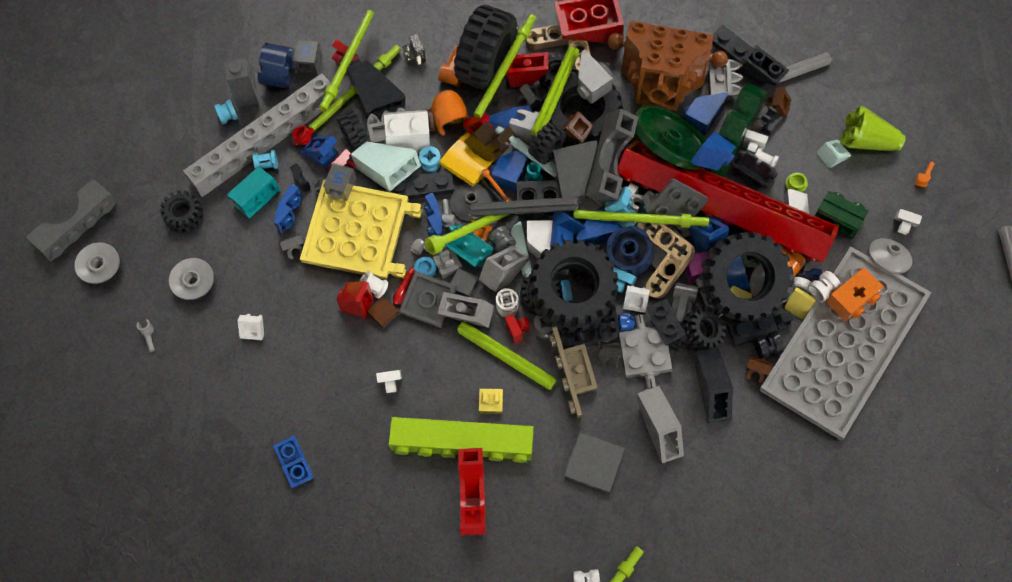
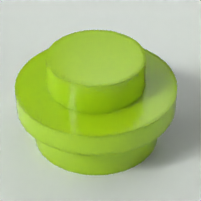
(796, 182)

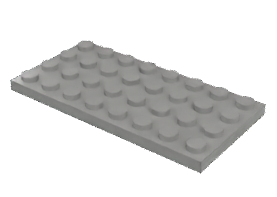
(838, 363)

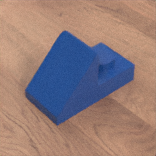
(321, 149)
(564, 227)

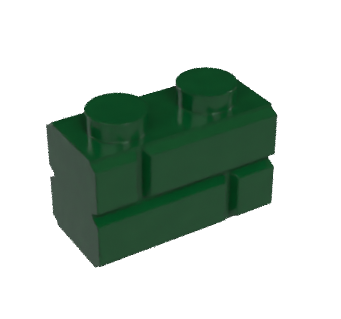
(842, 213)

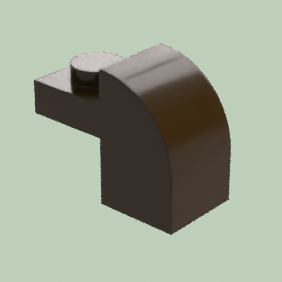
(487, 143)

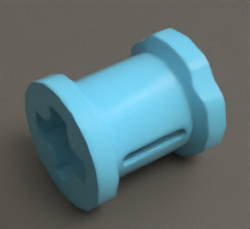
(273, 163)

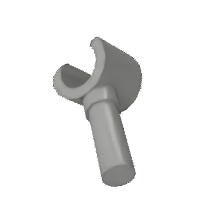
(448, 219)
(418, 246)
(146, 332)

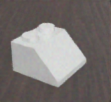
(407, 129)

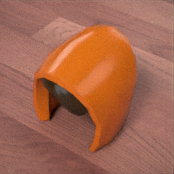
(448, 109)

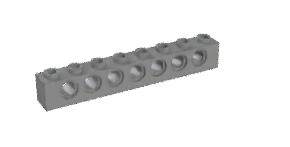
(257, 137)

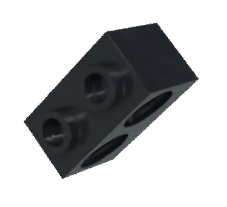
(538, 190)

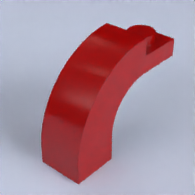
(472, 491)

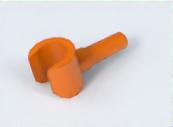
(923, 179)

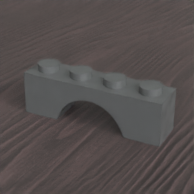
(616, 133)
(55, 238)

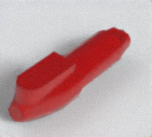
(402, 289)

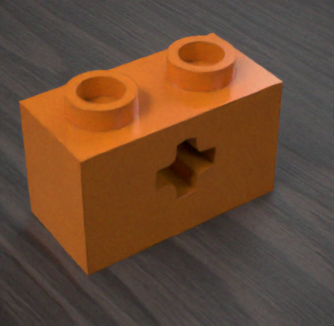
(862, 285)

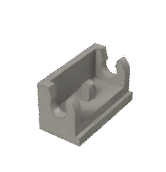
(523, 128)

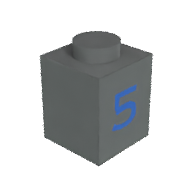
(307, 56)
(339, 182)

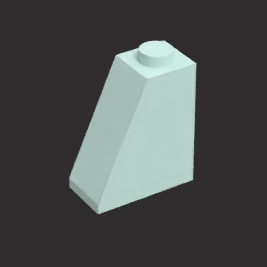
(385, 163)

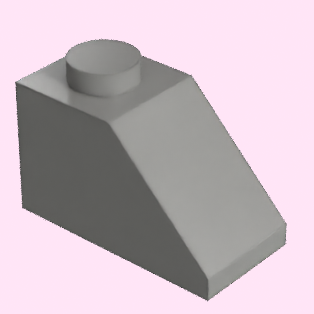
(592, 79)
(503, 267)
(466, 309)

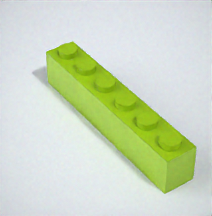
(447, 437)

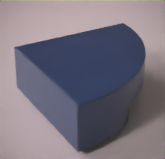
(810, 275)

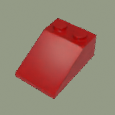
(589, 19)

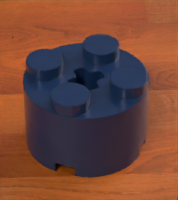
(276, 65)
(627, 239)

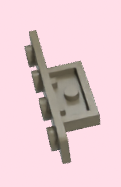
(576, 369)

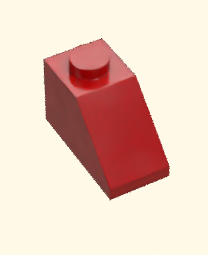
(527, 69)
(355, 298)

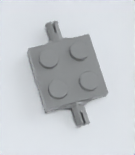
(644, 353)

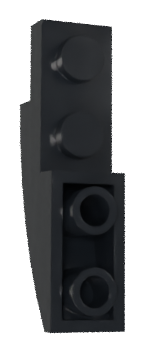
(754, 60)

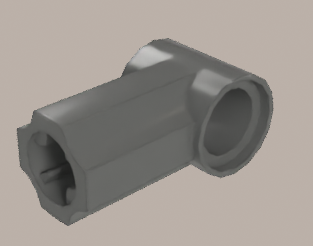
(683, 300)

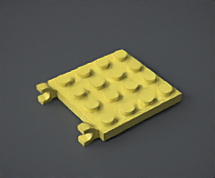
(358, 232)

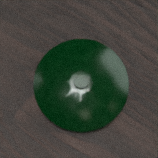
(669, 135)

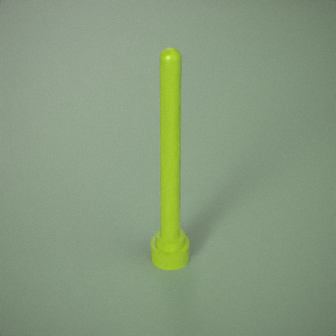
(435, 244)

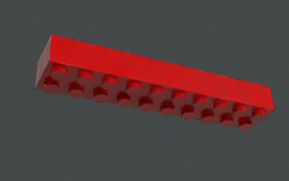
(734, 203)

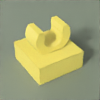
(490, 401)

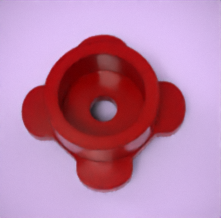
(302, 135)

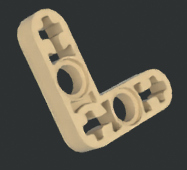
(548, 42)
(672, 257)

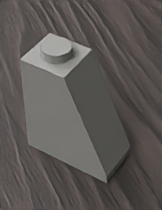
(661, 424)

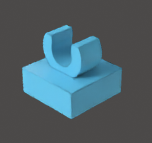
(623, 202)
(623, 278)

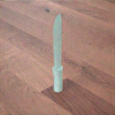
(522, 147)
(518, 234)

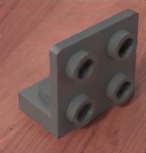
(674, 201)

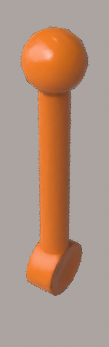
(486, 173)

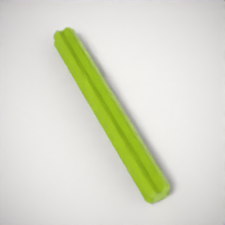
(556, 90)
(507, 355)

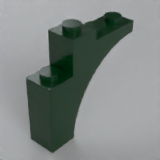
(740, 118)

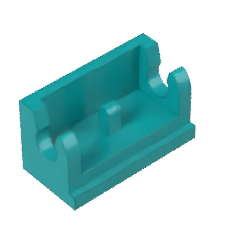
(254, 192)
(470, 248)

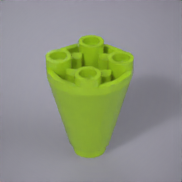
(870, 132)

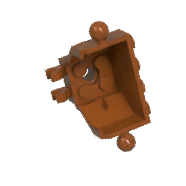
(665, 62)

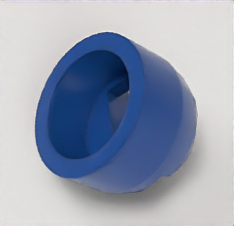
(625, 322)

